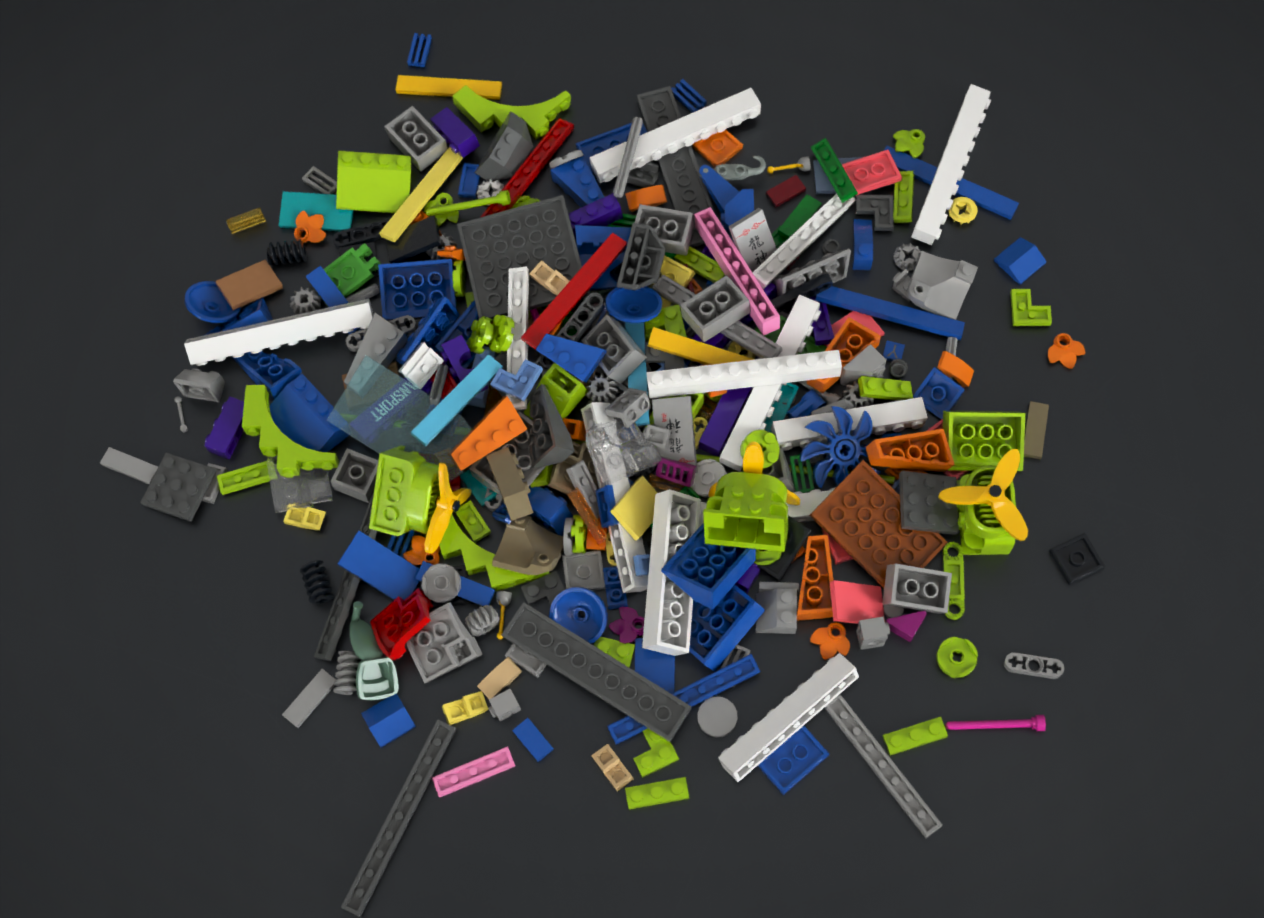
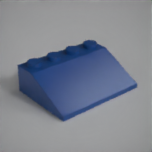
(414, 286)
(430, 328)
(303, 415)
(706, 569)
(720, 629)

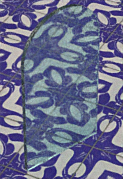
(385, 409)

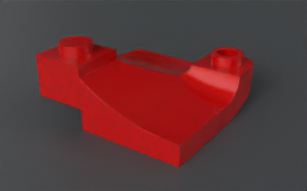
(401, 622)

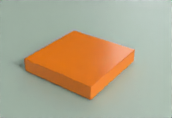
(718, 147)

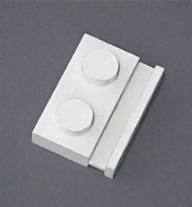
(421, 365)

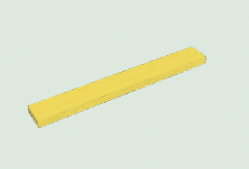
(420, 195)

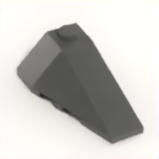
(549, 434)

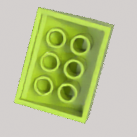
(372, 181)
(983, 437)

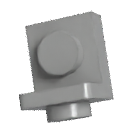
(901, 283)
(657, 435)

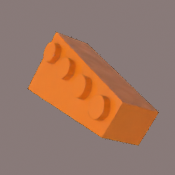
(850, 342)
(493, 431)
(912, 451)
(815, 586)

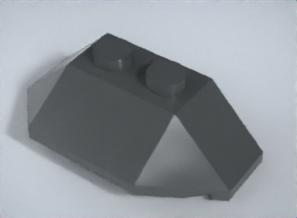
(507, 150)
(641, 259)

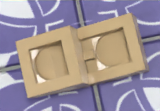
(548, 278)
(499, 678)
(612, 767)

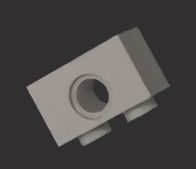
(872, 632)

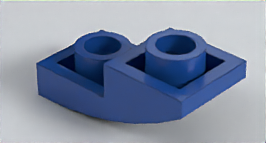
(614, 592)

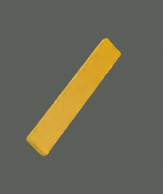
(446, 86)
(691, 348)

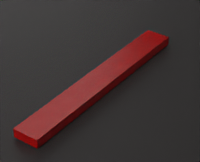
(533, 164)
(574, 290)

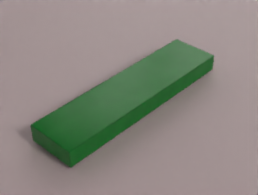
(834, 170)

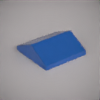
(1020, 260)
(939, 392)
(388, 720)

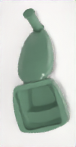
(375, 674)

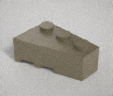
(510, 483)

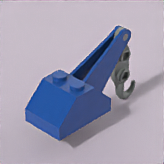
(730, 202)

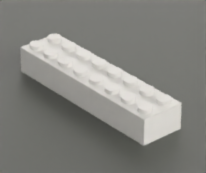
(667, 605)

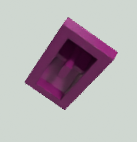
(906, 625)

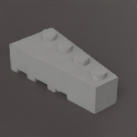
(380, 343)

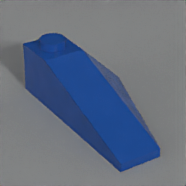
(252, 314)
(461, 327)
(269, 371)

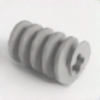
(346, 673)

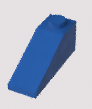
(862, 244)

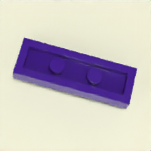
(822, 328)

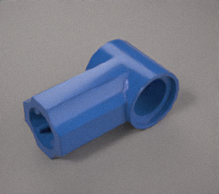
(808, 403)

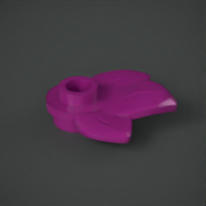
(626, 625)

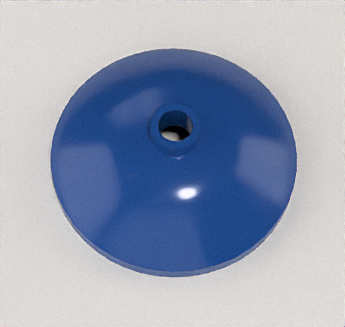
(208, 303)
(634, 305)
(566, 612)

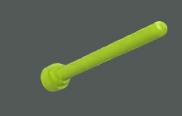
(501, 198)

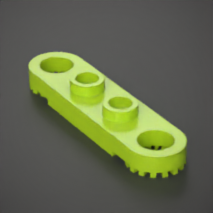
(955, 566)

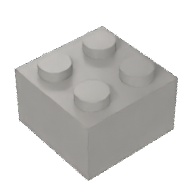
(355, 475)

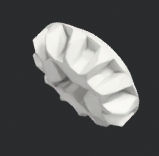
(483, 189)

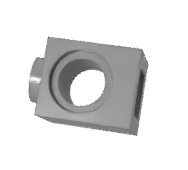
(504, 705)

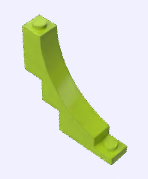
(479, 560)

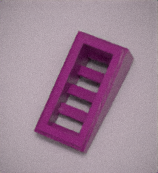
(691, 470)

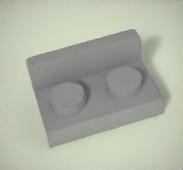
(629, 406)

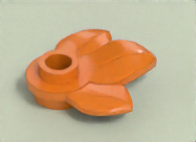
(311, 225)
(1065, 353)
(418, 554)
(830, 643)

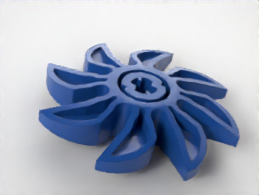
(835, 443)

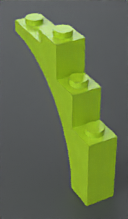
(485, 112)
(273, 442)

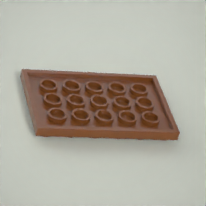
(866, 523)

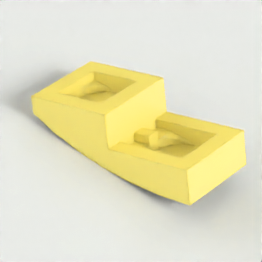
(305, 518)
(465, 708)

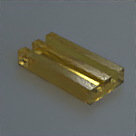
(245, 220)

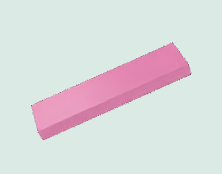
(473, 771)

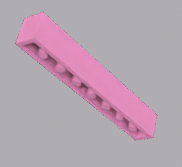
(737, 270)

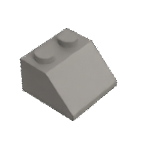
(867, 363)
(200, 384)
(779, 612)

